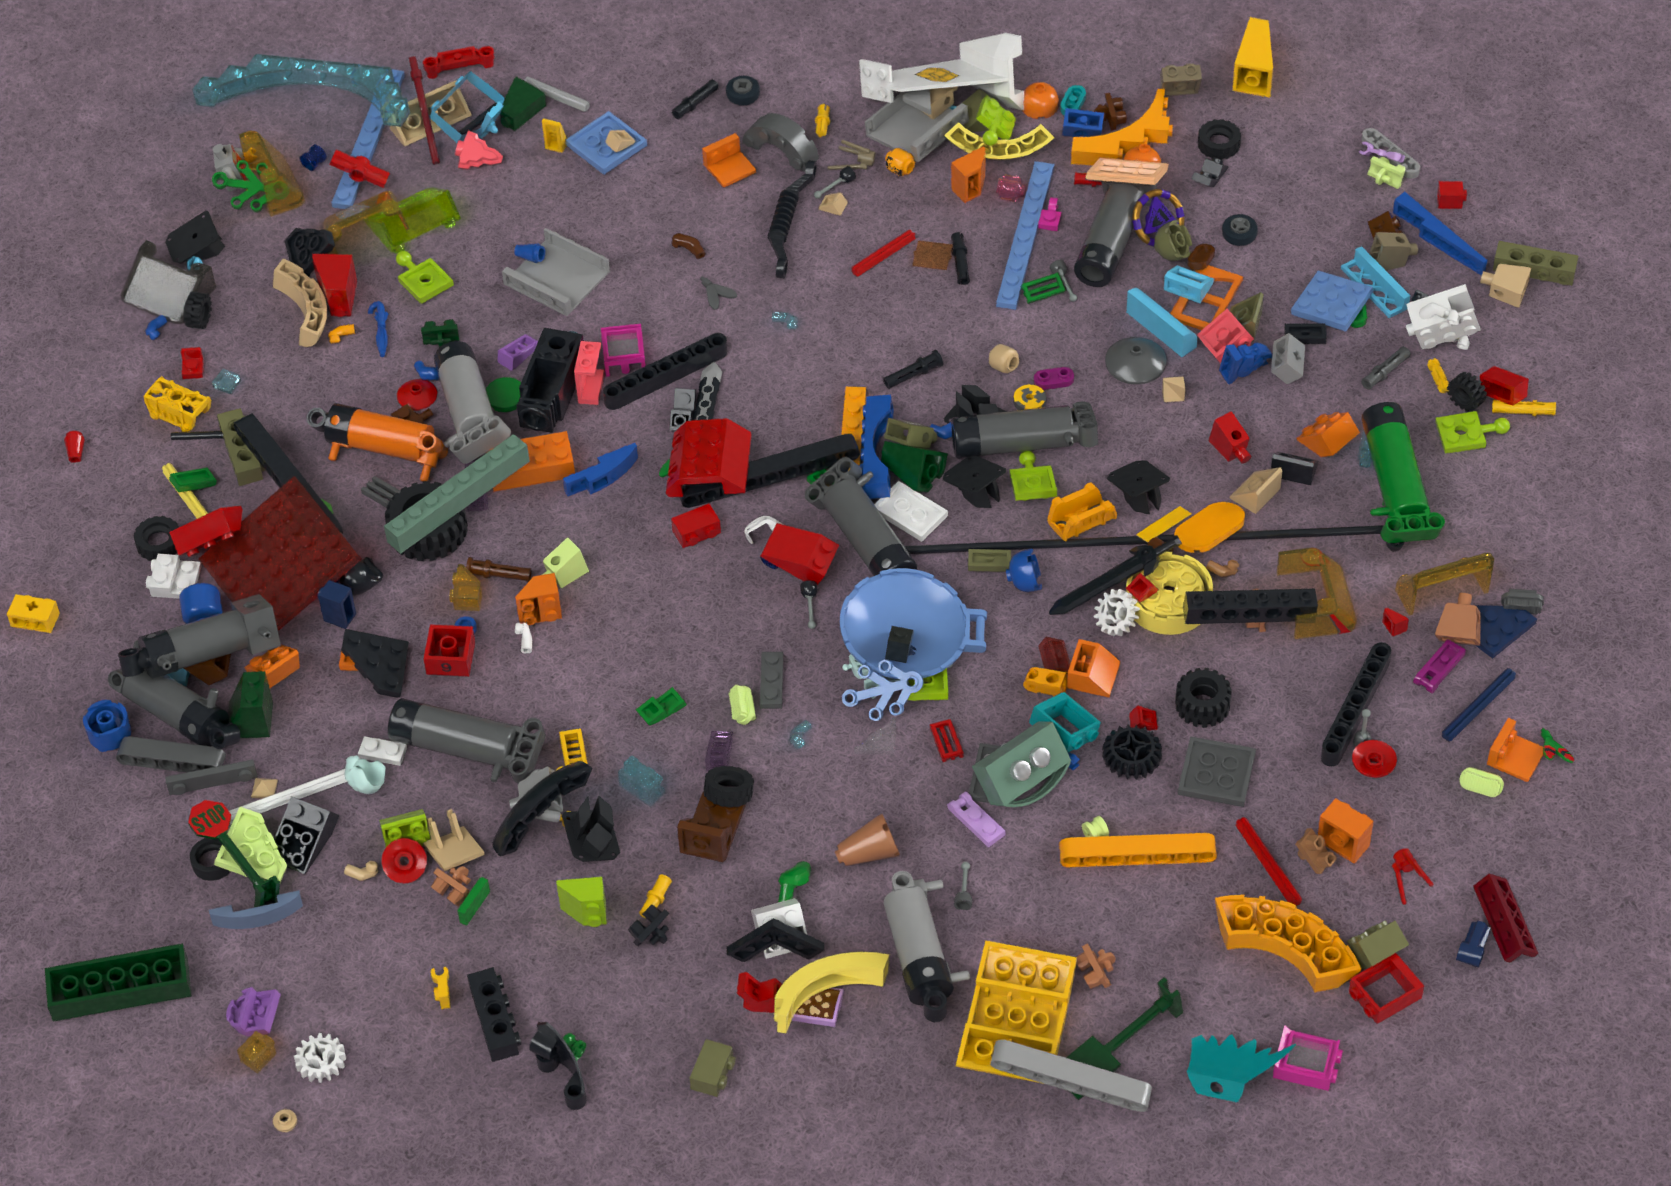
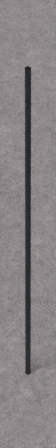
(1132, 540)

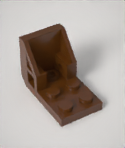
(710, 830)

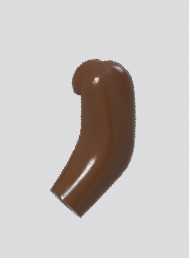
(689, 243)

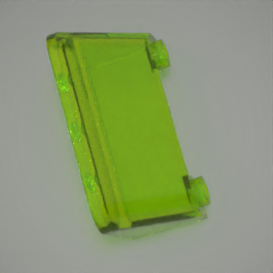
(422, 213)

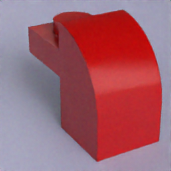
(758, 995)

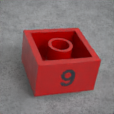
(449, 650)

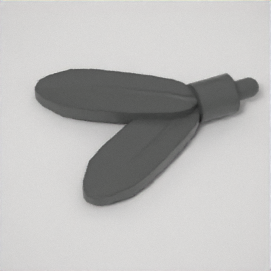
(714, 290)

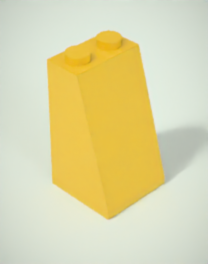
(1254, 60)

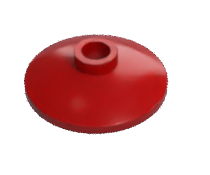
(417, 394)
(1374, 751)
(404, 848)

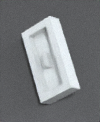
(382, 750)

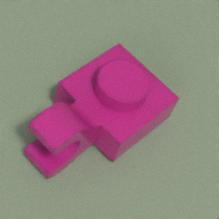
(1050, 218)

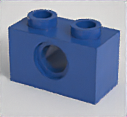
(1082, 123)

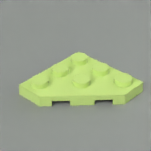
(255, 844)

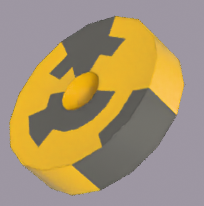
(1028, 391)

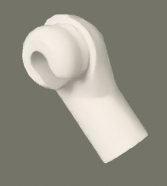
(526, 642)

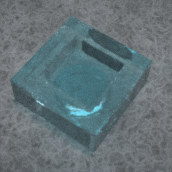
(226, 381)

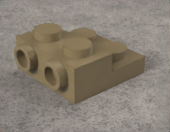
(1180, 79)

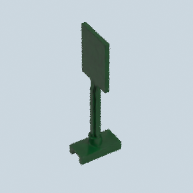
(1101, 1056)

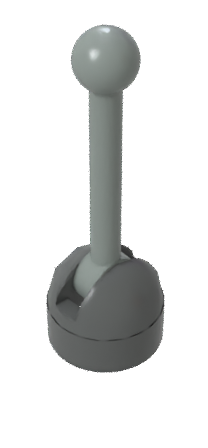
(1060, 267)
(1363, 734)
(963, 896)

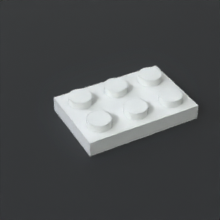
(911, 511)

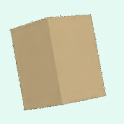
(1258, 489)

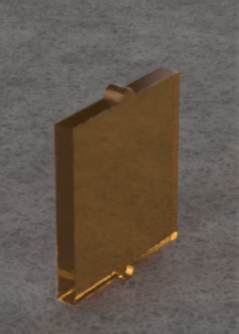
(932, 255)

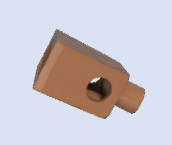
(1460, 622)

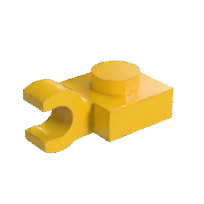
(442, 991)

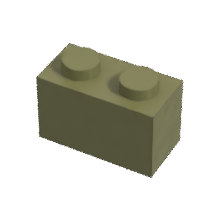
(712, 1067)

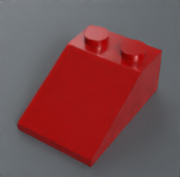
(800, 552)

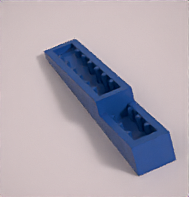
(1437, 233)

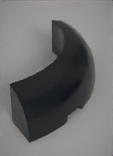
(536, 802)

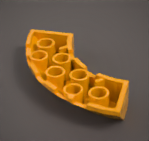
(1289, 934)

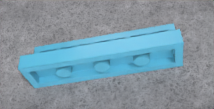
(1381, 278)

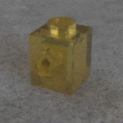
(257, 1051)

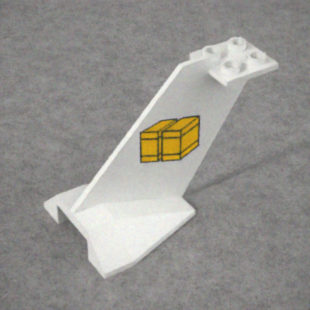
(982, 64)

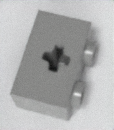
(1288, 358)

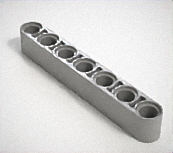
(1071, 1075)

